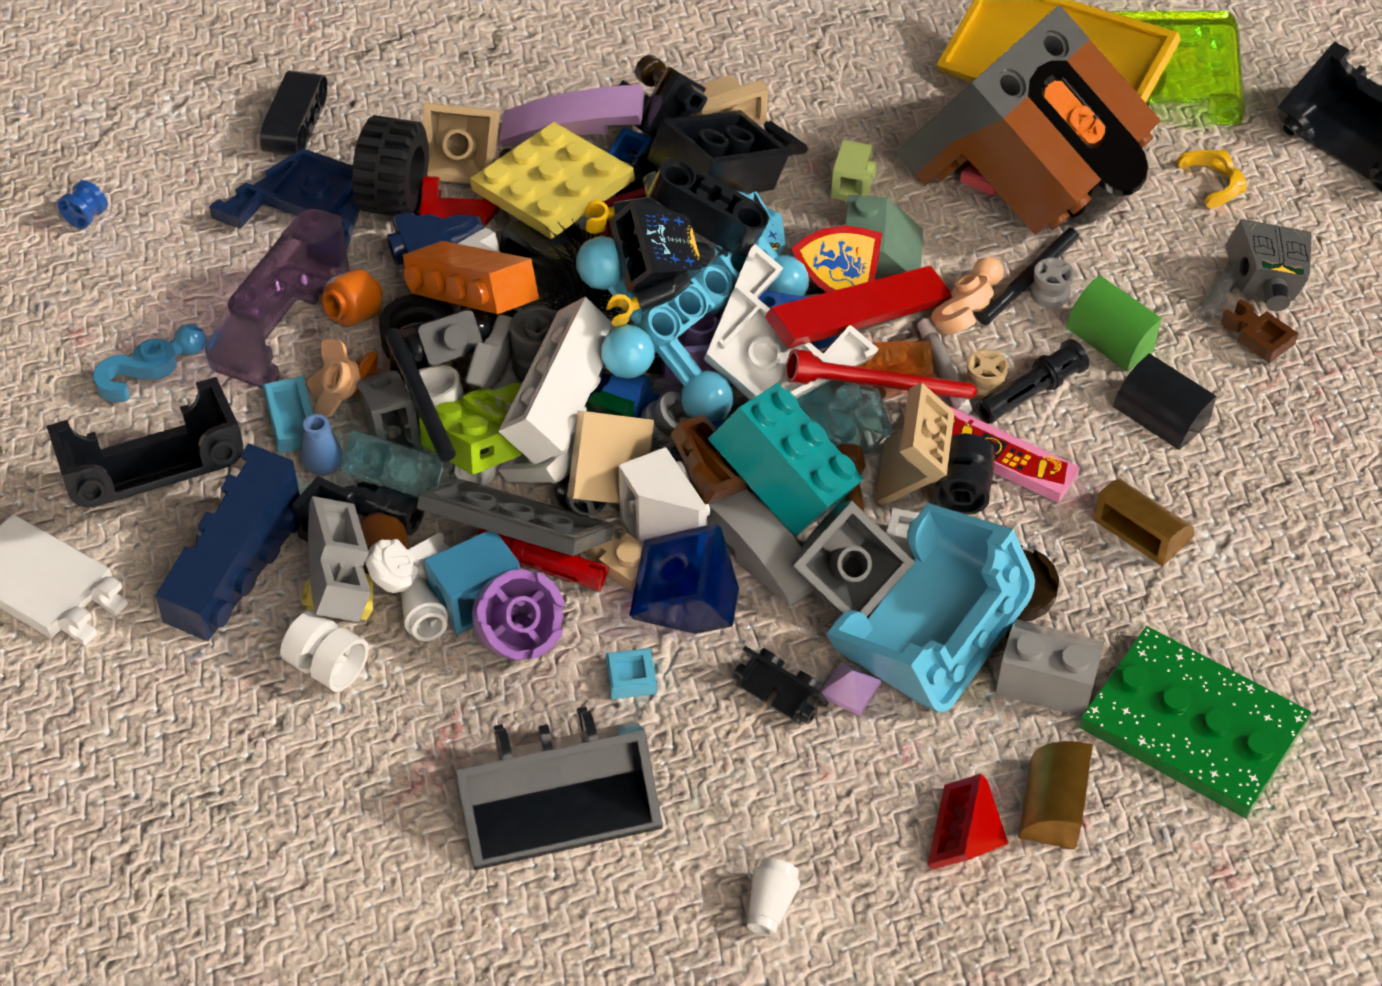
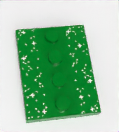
(1195, 721)

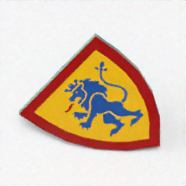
(839, 256)

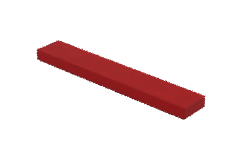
(857, 306)

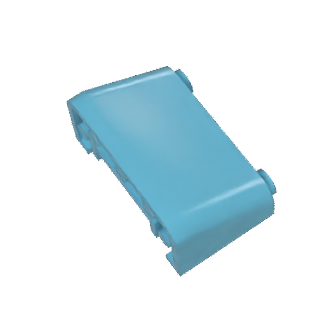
(944, 610)

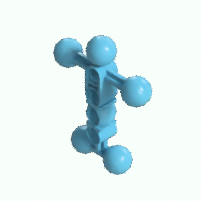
(632, 348)

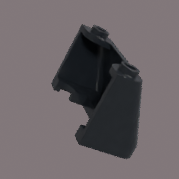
(1338, 113)
(200, 446)

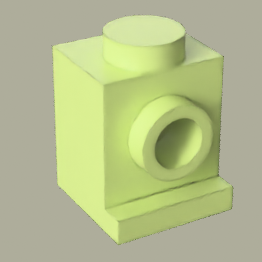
(853, 170)

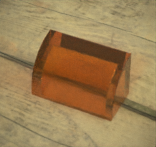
(902, 357)

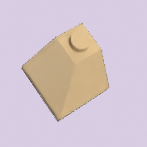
(459, 140)

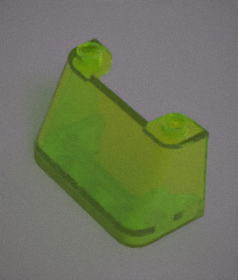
(1204, 64)

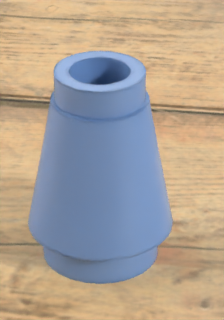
(319, 446)

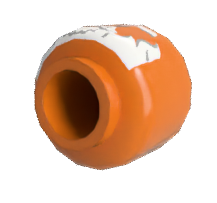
(352, 297)

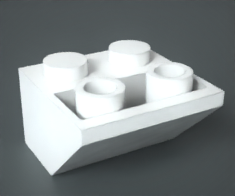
(658, 497)

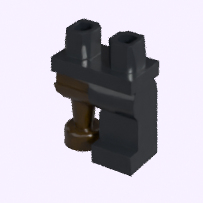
(672, 97)

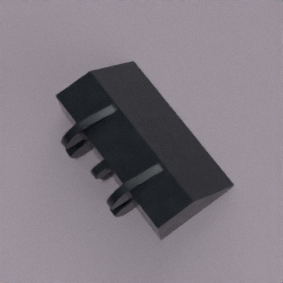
(556, 792)

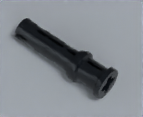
(1046, 373)

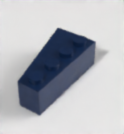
(232, 545)

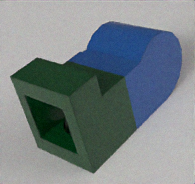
(621, 396)

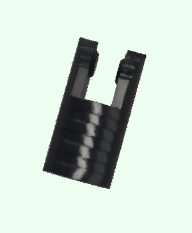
(382, 499)

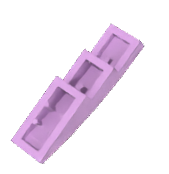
(577, 111)

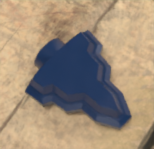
(425, 230)

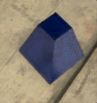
(686, 581)

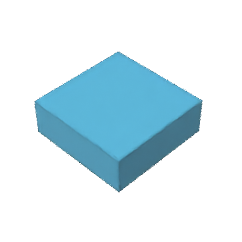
(631, 673)

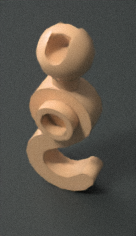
(969, 296)

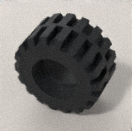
(390, 165)

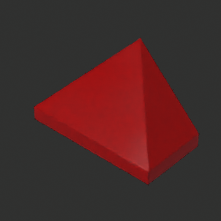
(966, 823)

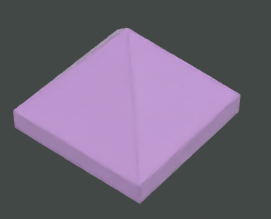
(850, 688)

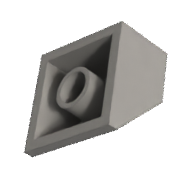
(1049, 667)

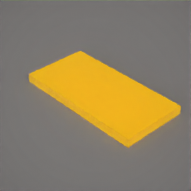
(993, 26)

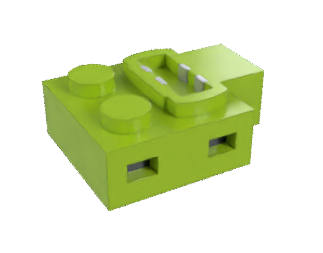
(474, 428)

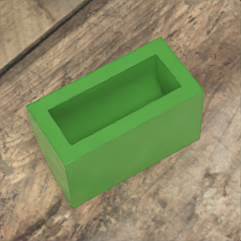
(1114, 323)

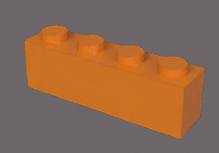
(471, 277)

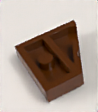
(705, 464)

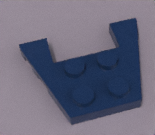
(293, 186)

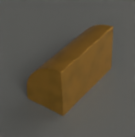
(1141, 521)
(1056, 793)

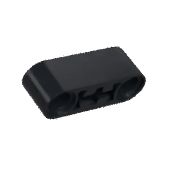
(294, 112)
(711, 206)

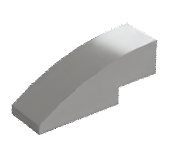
(760, 544)
(337, 559)

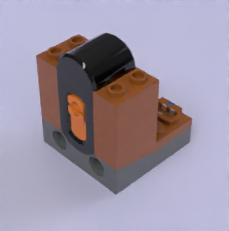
(1044, 129)

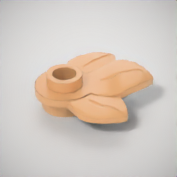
(335, 380)

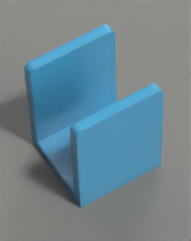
(462, 571)

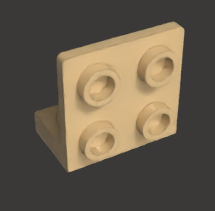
(728, 95)
(920, 450)

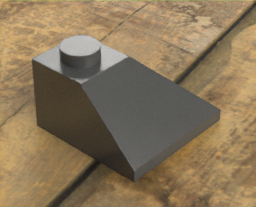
(851, 560)

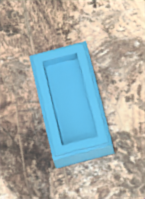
(287, 408)

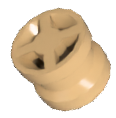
(986, 371)

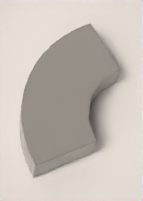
(491, 356)

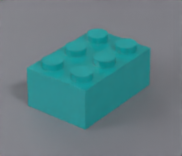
(786, 458)

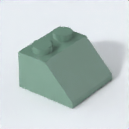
(901, 235)

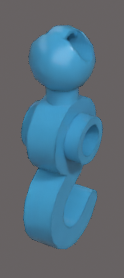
(150, 361)

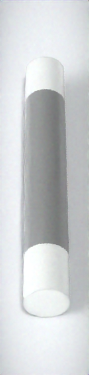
(941, 361)

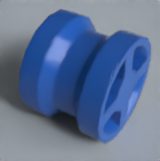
(82, 204)

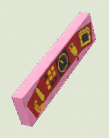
(1020, 460)

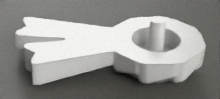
(397, 567)

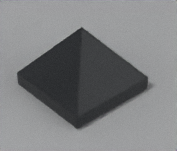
(789, 141)

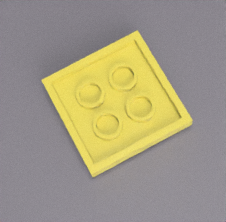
(552, 179)

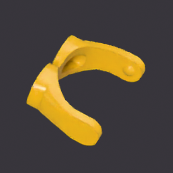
(1221, 162)

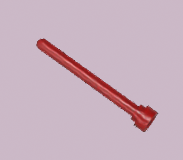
(805, 367)

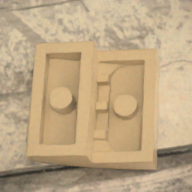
(599, 449)

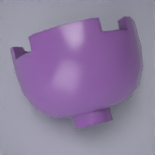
(518, 614)

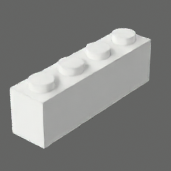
(558, 383)

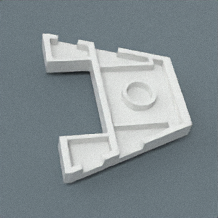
(750, 350)

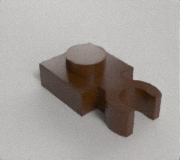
(1260, 334)

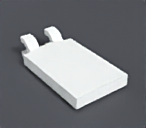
(52, 582)

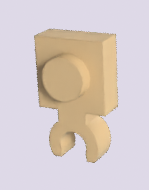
(621, 557)

